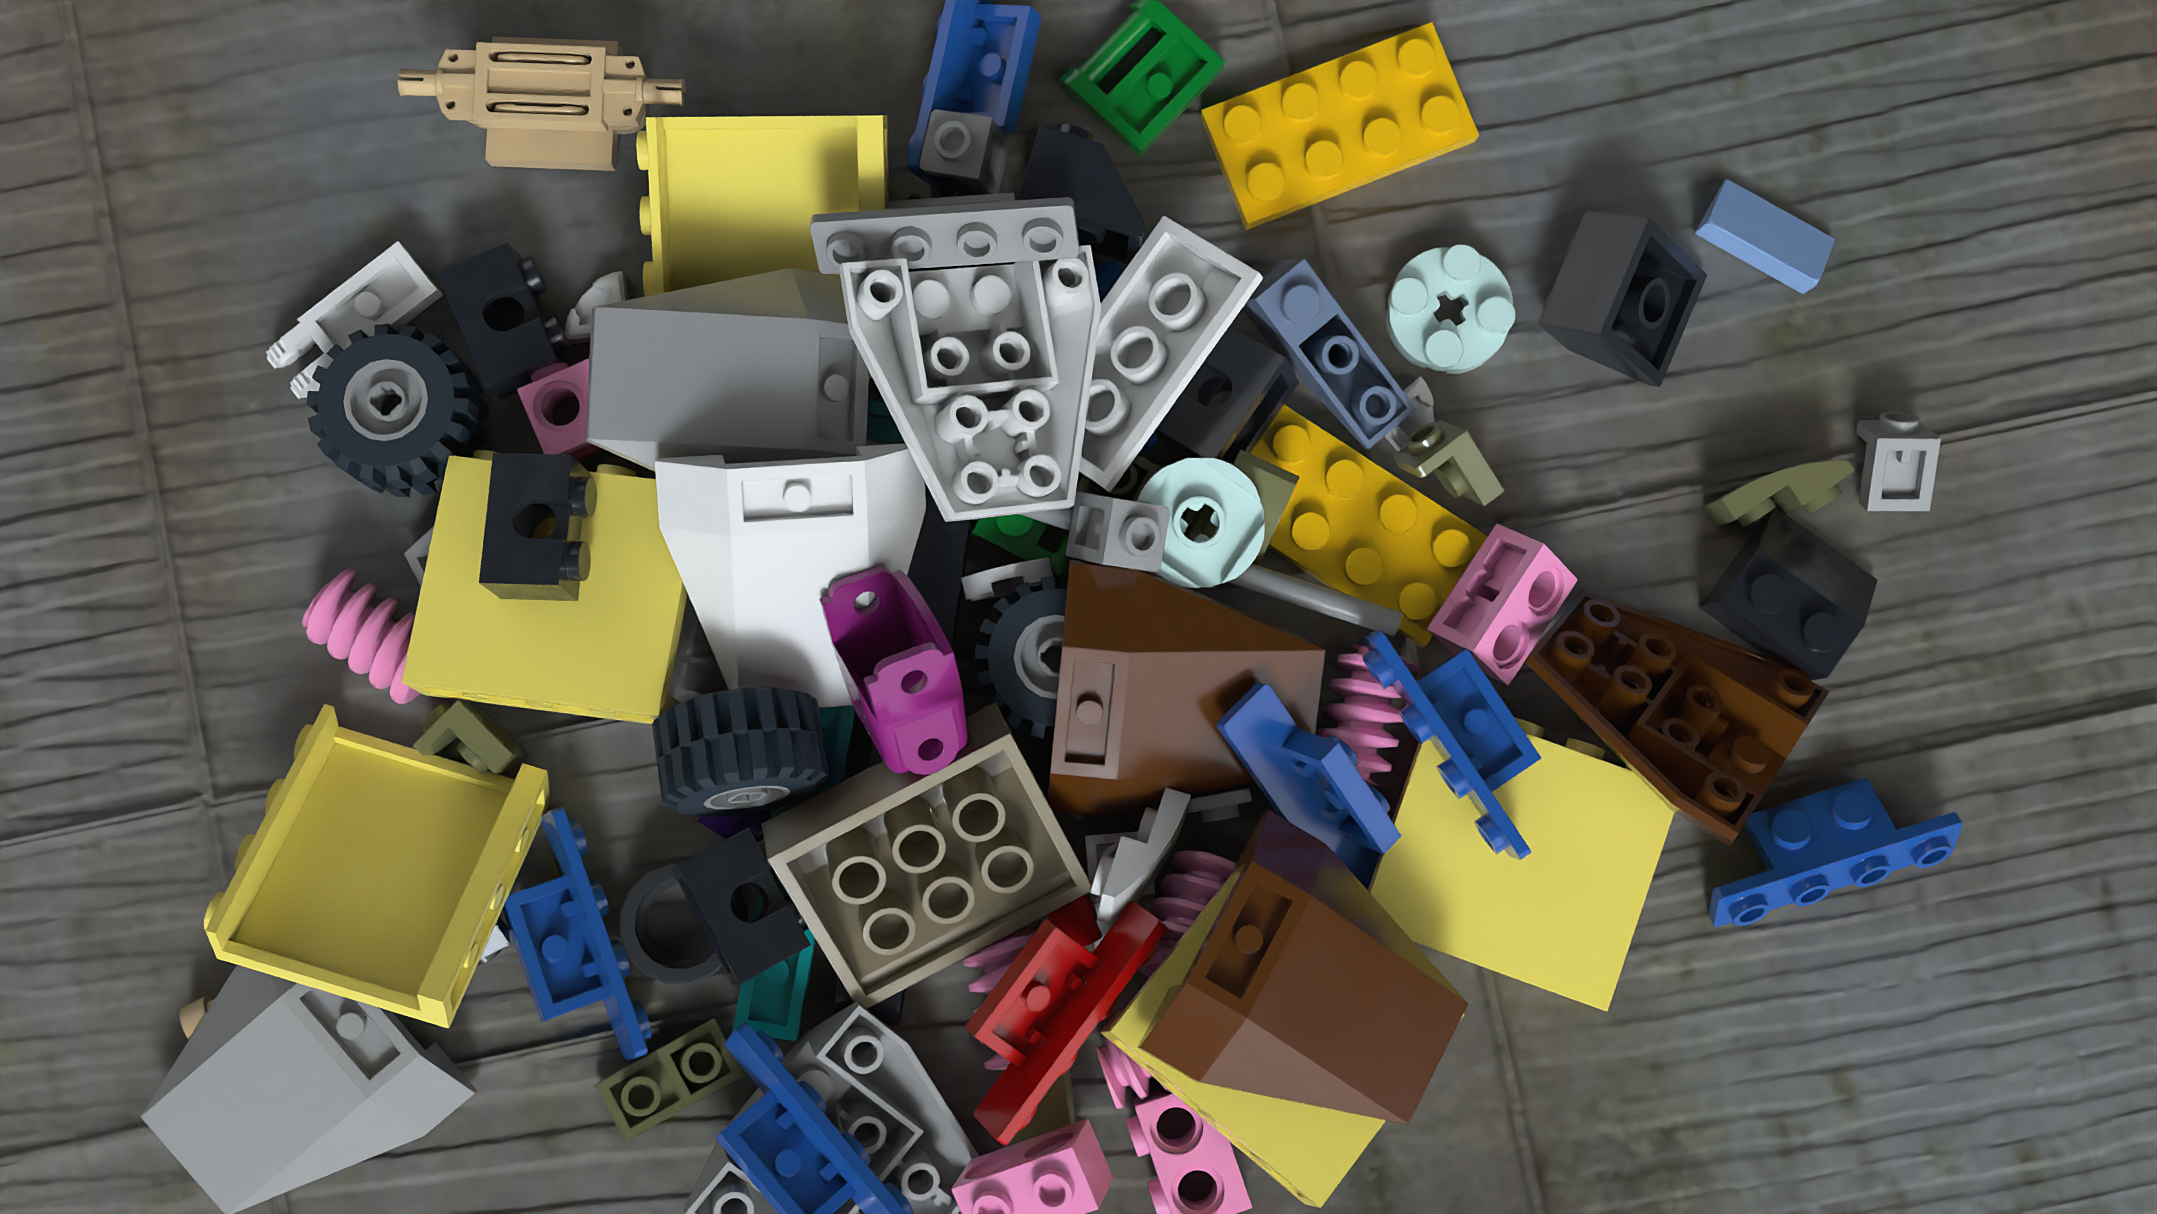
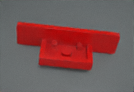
(1049, 1009)

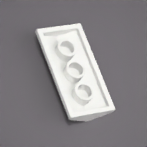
(1154, 339)

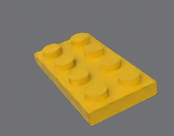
(1339, 125)
(1365, 526)

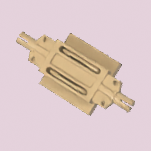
(545, 98)

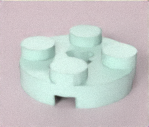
(1459, 275)
(1235, 514)

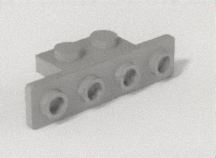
(949, 232)

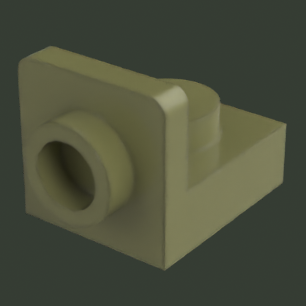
(1454, 460)
(482, 739)

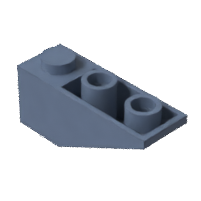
(1327, 351)

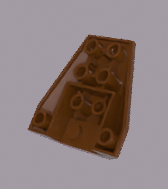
(1148, 682)
(1678, 706)
(1307, 989)

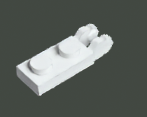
(383, 292)

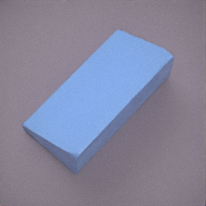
(1766, 237)

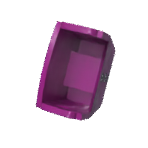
(915, 694)

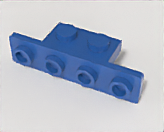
(976, 68)
(1467, 727)
(1310, 780)
(1827, 845)
(566, 943)
(793, 1147)

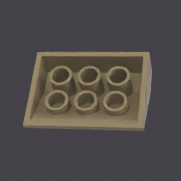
(924, 866)

